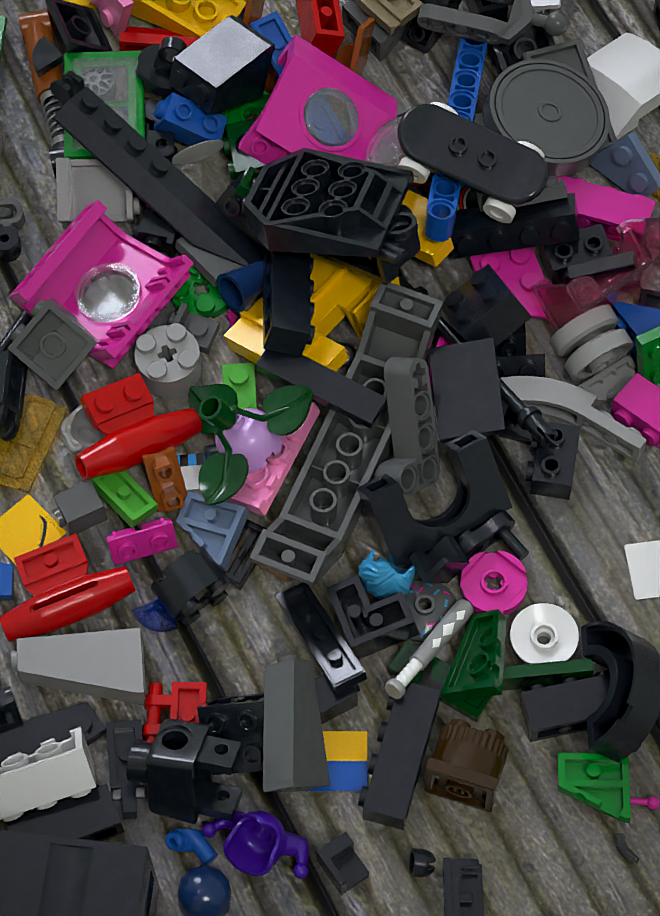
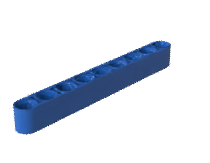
(463, 99)

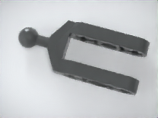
(489, 29)

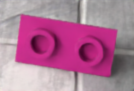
(132, 544)

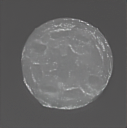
(384, 145)

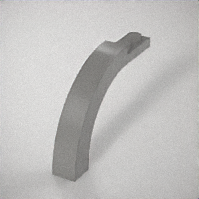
(575, 407)

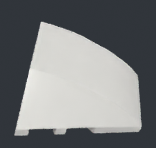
(628, 79)

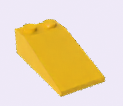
(187, 17)

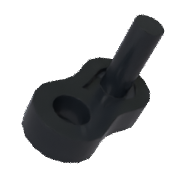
(495, 529)

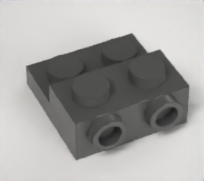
(52, 342)

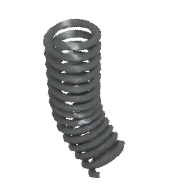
(620, 841)

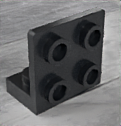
(239, 720)

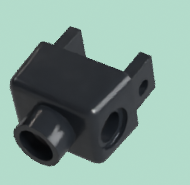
(181, 770)

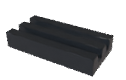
(249, 566)

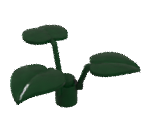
(217, 407)

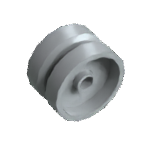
(591, 342)

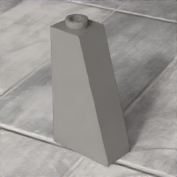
(85, 663)

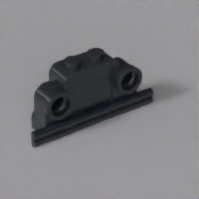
(398, 248)

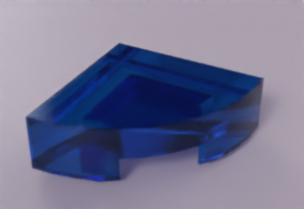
(155, 617)

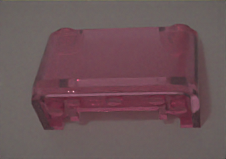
(567, 301)

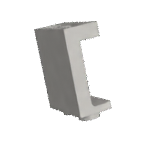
(88, 181)

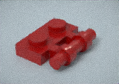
(182, 702)

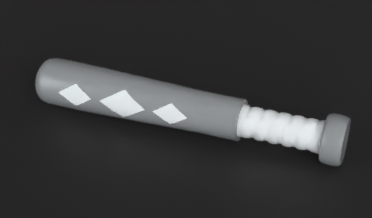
(436, 640)

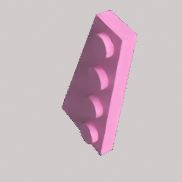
(264, 483)

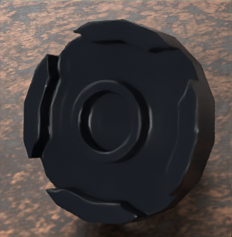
(156, 63)

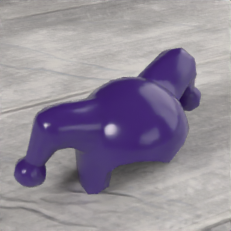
(258, 842)

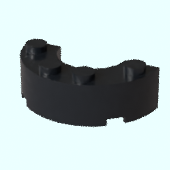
(633, 689)

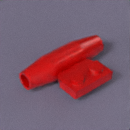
(131, 430)
(61, 589)

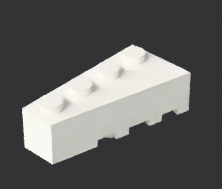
(46, 776)

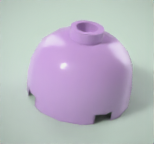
(251, 440)

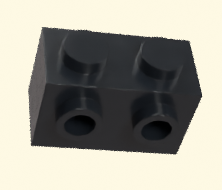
(557, 257)
(554, 464)

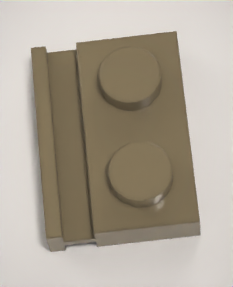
(390, 13)

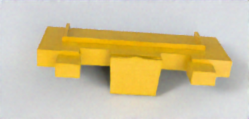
(335, 294)

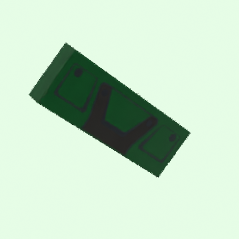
(546, 673)
(434, 676)

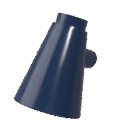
(241, 285)

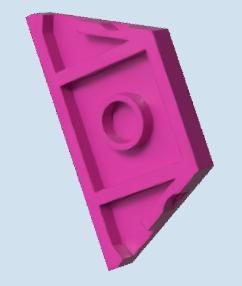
(519, 271)

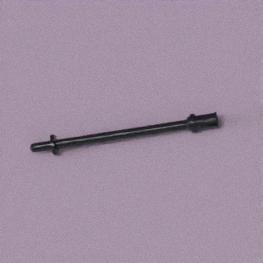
(529, 417)

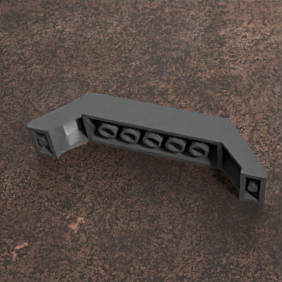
(345, 454)

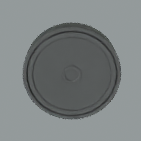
(550, 109)

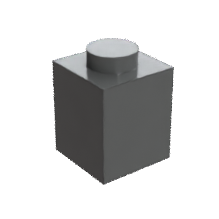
(79, 508)

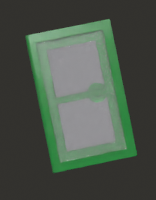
(114, 81)

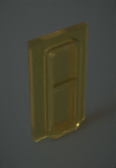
(26, 453)

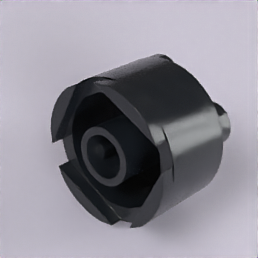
(191, 585)

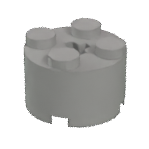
(168, 361)

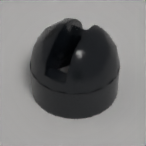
(419, 862)

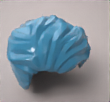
(383, 578)

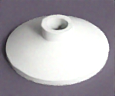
(546, 621)

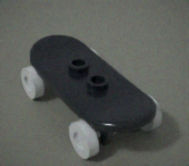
(472, 156)

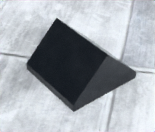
(76, 27)

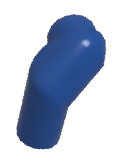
(191, 841)

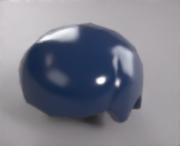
(204, 892)

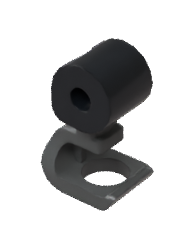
(10, 223)

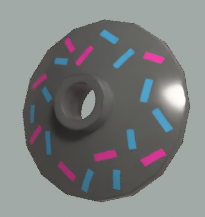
(437, 596)

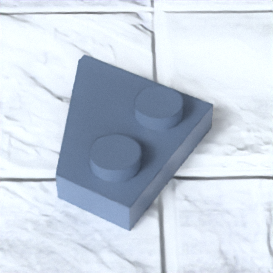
(629, 166)
(213, 526)

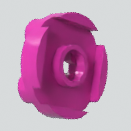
(493, 566)

